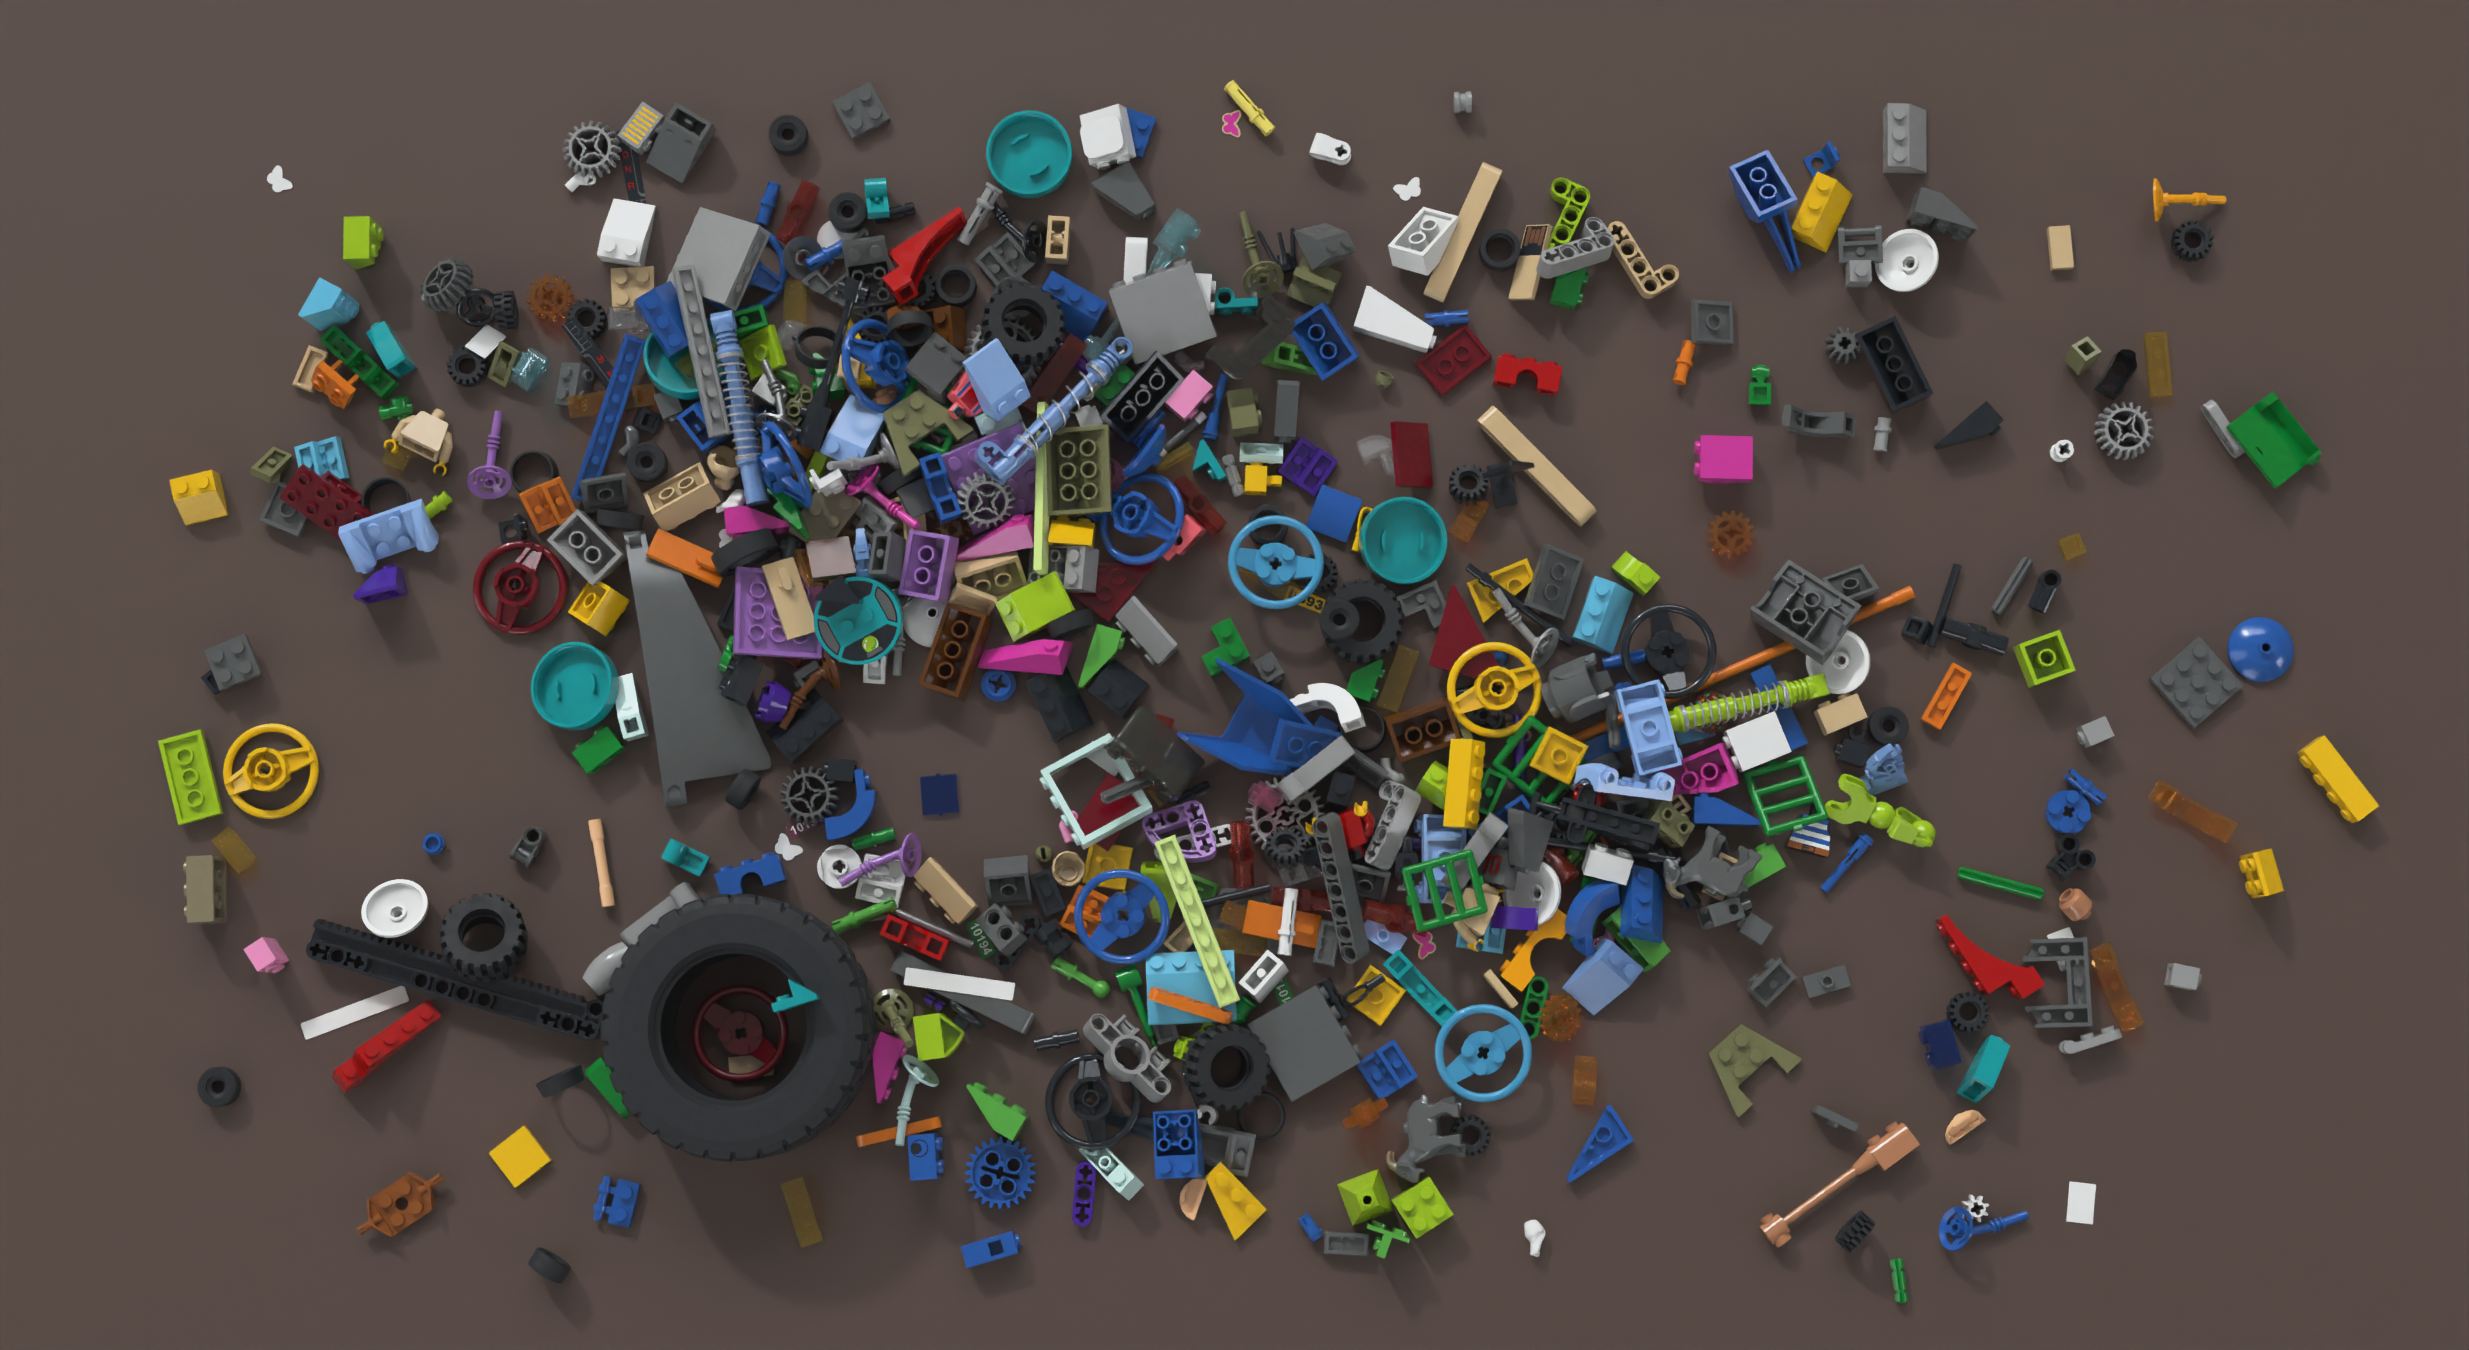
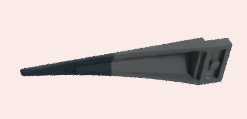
(1219, 1142)

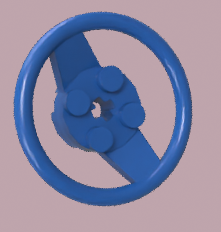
(764, 279)
(882, 362)
(777, 472)
(1145, 521)
(1113, 924)

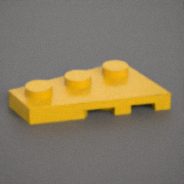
(1511, 578)
(1235, 1201)

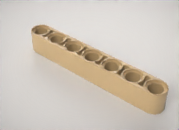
(1462, 236)
(1543, 473)

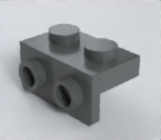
(573, 381)
(1770, 982)

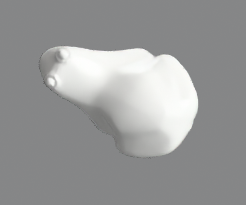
(735, 499)
(1535, 1234)

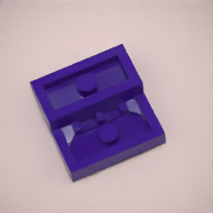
(1306, 466)

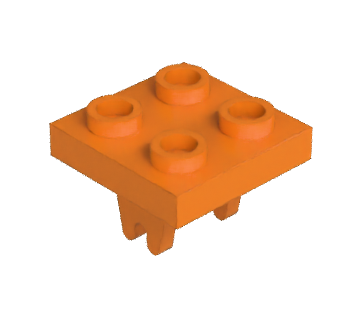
(327, 380)

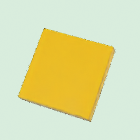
(1558, 755)
(1100, 861)
(1381, 1000)
(520, 1156)

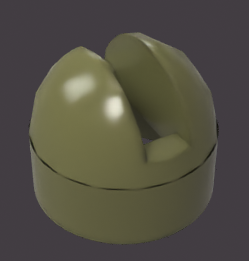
(1383, 378)
(1048, 852)

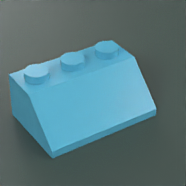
(328, 306)
(1602, 615)

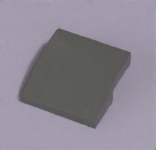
(1004, 259)

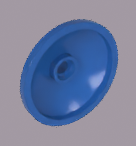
(1147, 454)
(2246, 649)

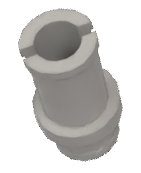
(1882, 434)

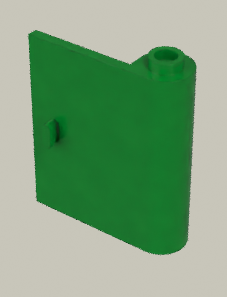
(2274, 440)

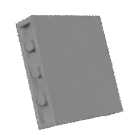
(723, 255)
(1162, 311)

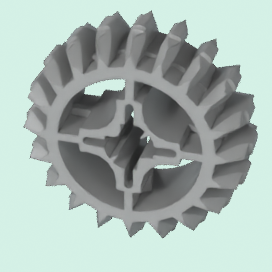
(597, 142)
(2140, 438)
(970, 512)

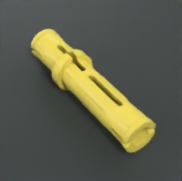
(1253, 112)

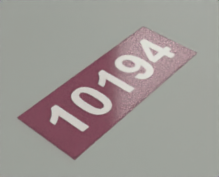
(796, 829)

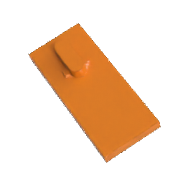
(684, 557)
(1266, 919)

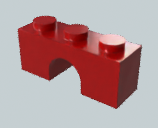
(1546, 374)
(915, 937)

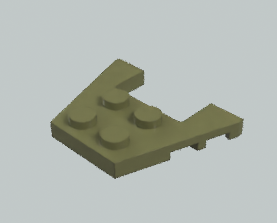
(914, 420)
(1740, 1056)

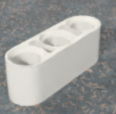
(1135, 257)

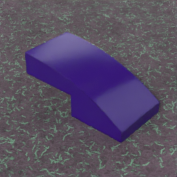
(1515, 918)

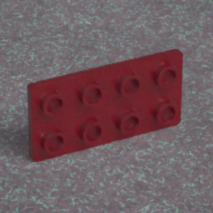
(324, 499)

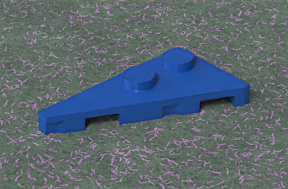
(1605, 1140)

